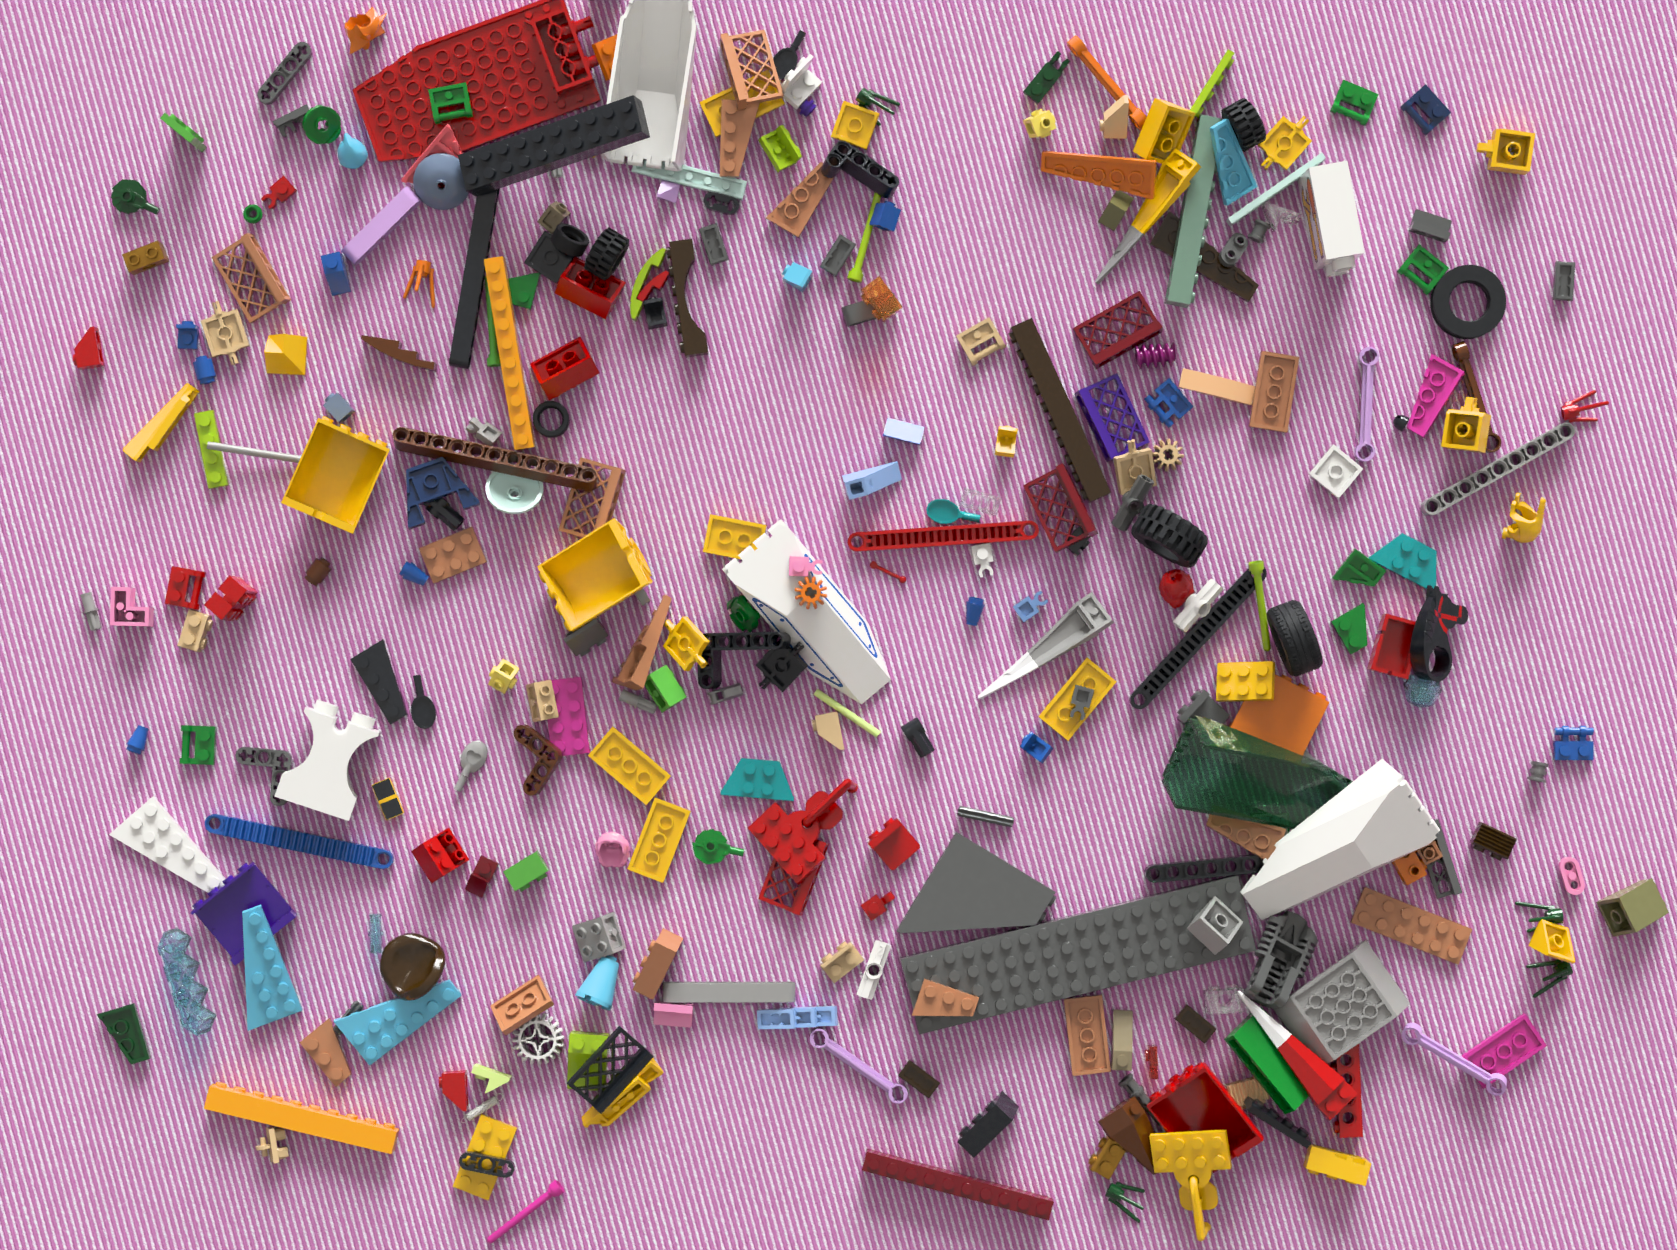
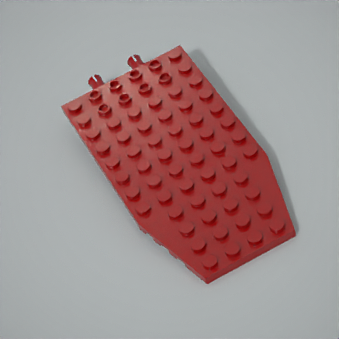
(516, 72)

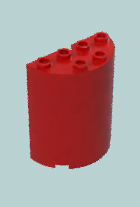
(1202, 1103)

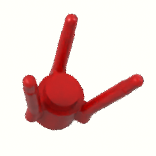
(1570, 411)

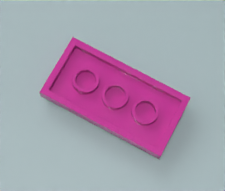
(570, 728)
(1506, 1048)

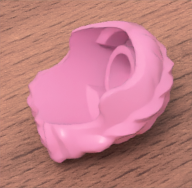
(612, 850)

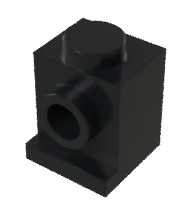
(1079, 545)

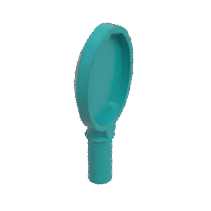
(947, 512)

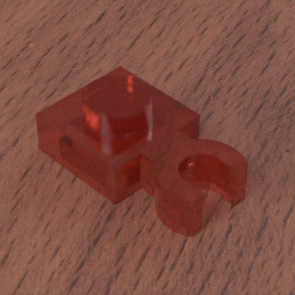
(1151, 1056)

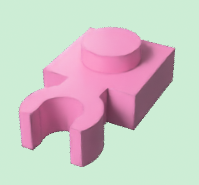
(800, 566)

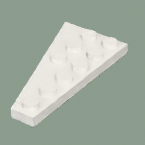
(161, 839)

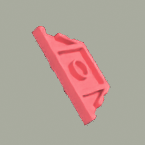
(443, 143)

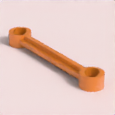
(1080, 50)

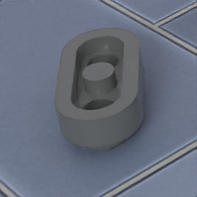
(1234, 249)

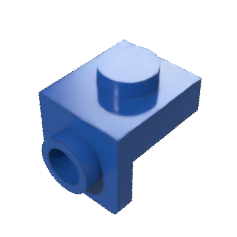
(1036, 747)

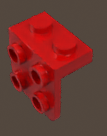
(893, 843)

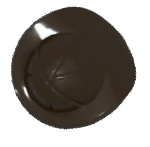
(412, 965)

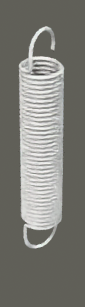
(482, 1108)

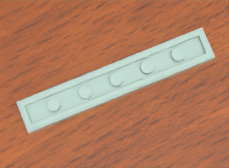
(697, 179)
(1274, 190)

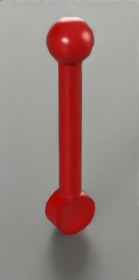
(902, 579)

